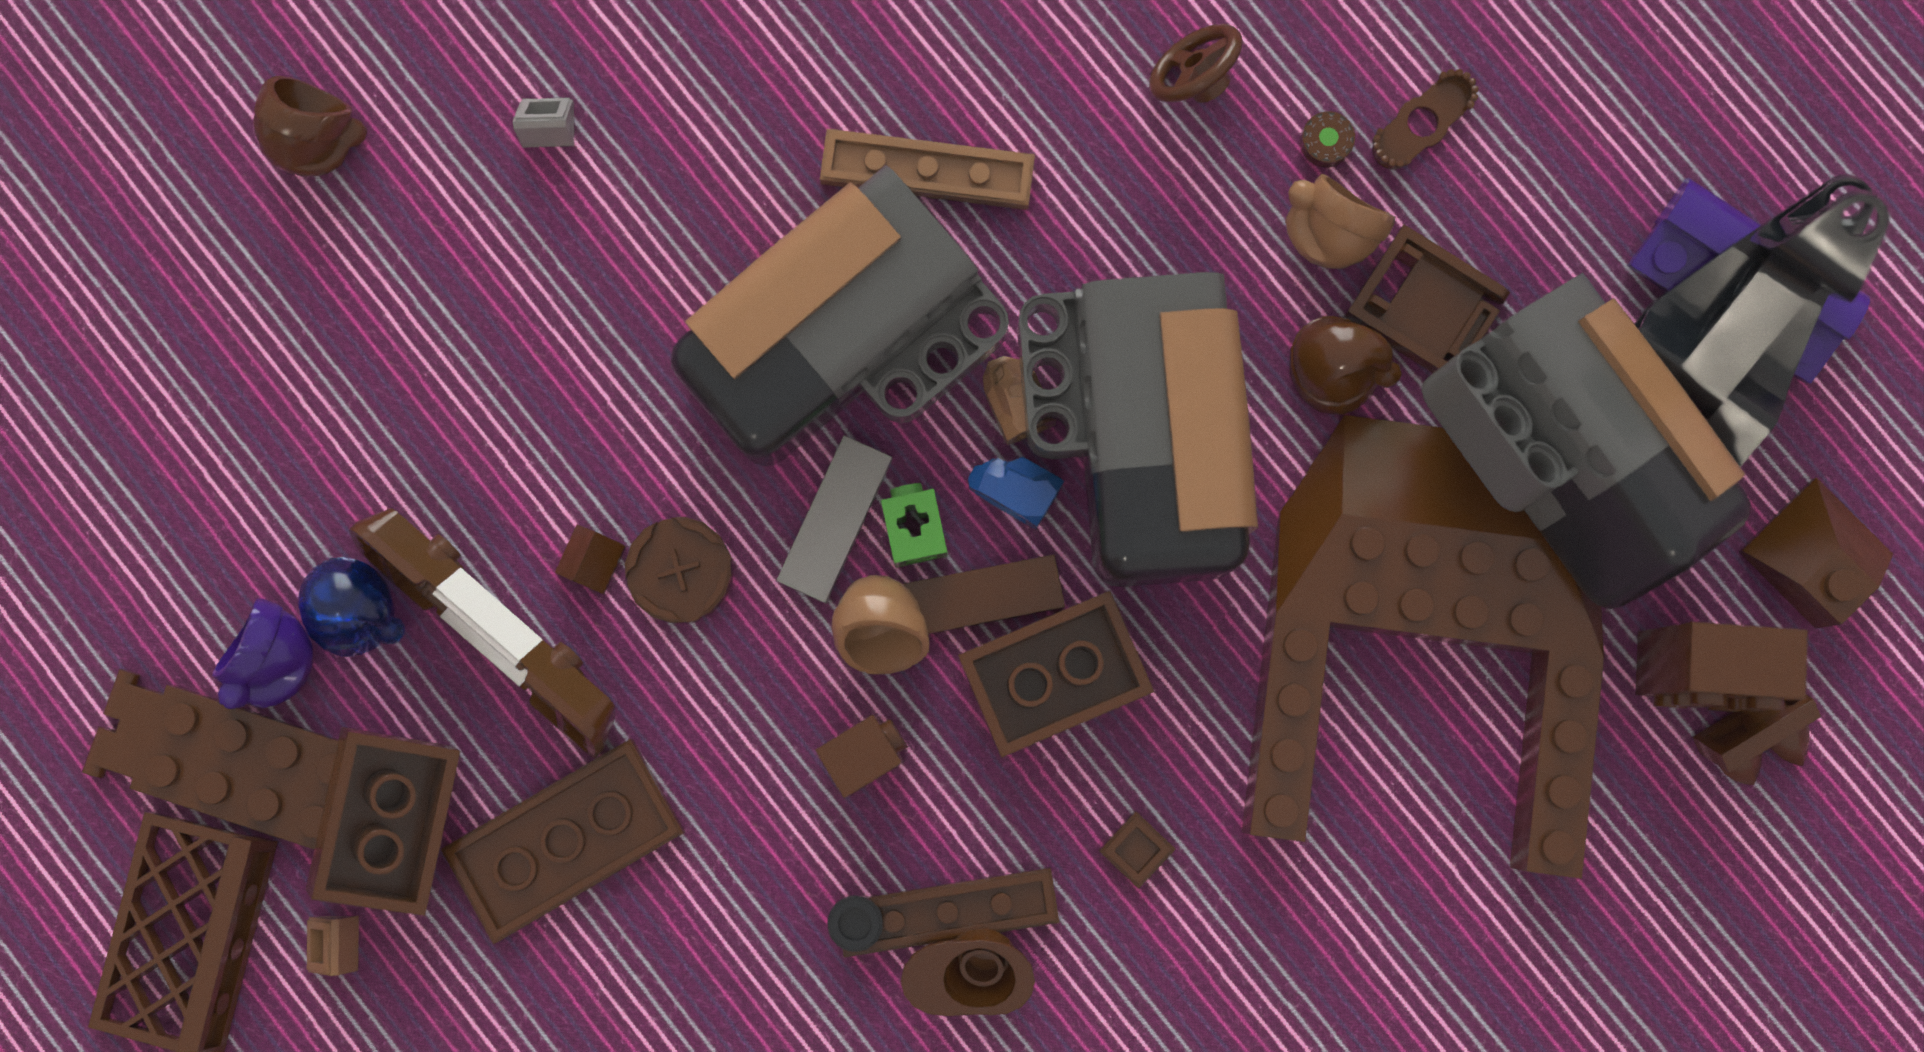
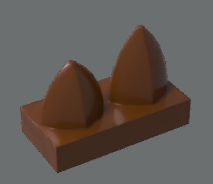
(1742, 737)

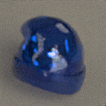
(348, 608)

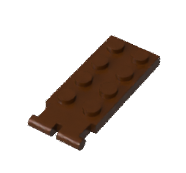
(216, 759)

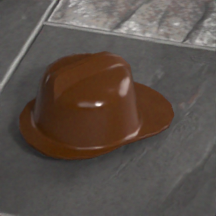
(968, 976)

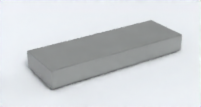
(834, 519)

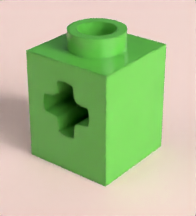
(918, 549)

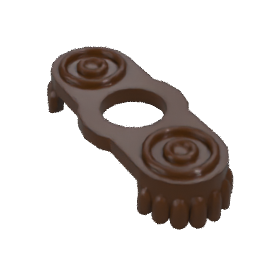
(1446, 100)

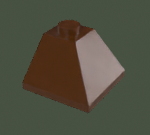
(1819, 556)

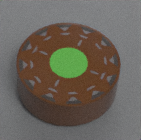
(1327, 139)

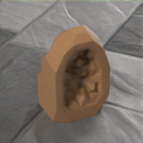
(1005, 398)

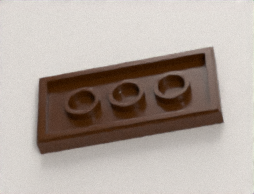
(562, 841)

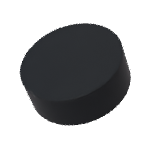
(855, 923)

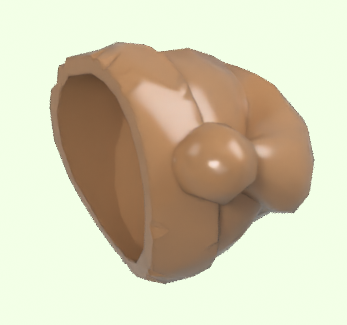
(1333, 224)
(879, 626)

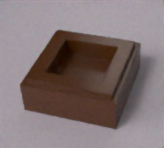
(1136, 849)

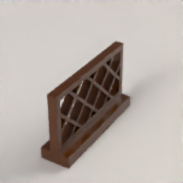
(226, 942)

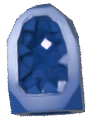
(1016, 488)

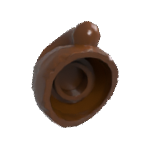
(304, 127)
(1340, 364)

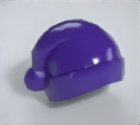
(265, 660)

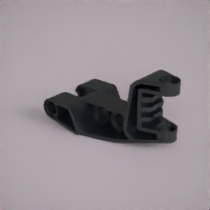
(1748, 312)

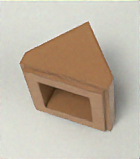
(332, 944)

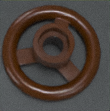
(1202, 72)

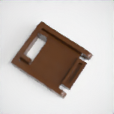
(1435, 307)

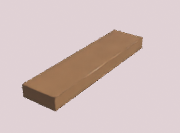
(930, 168)

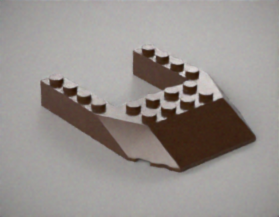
(1413, 545)

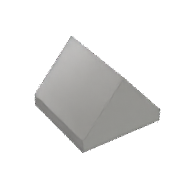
(545, 122)

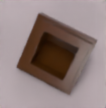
(590, 559)

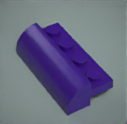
(1701, 226)

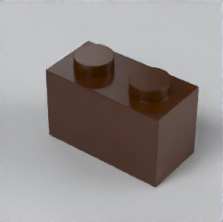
(862, 754)

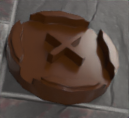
(678, 570)

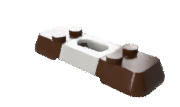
(434, 578)

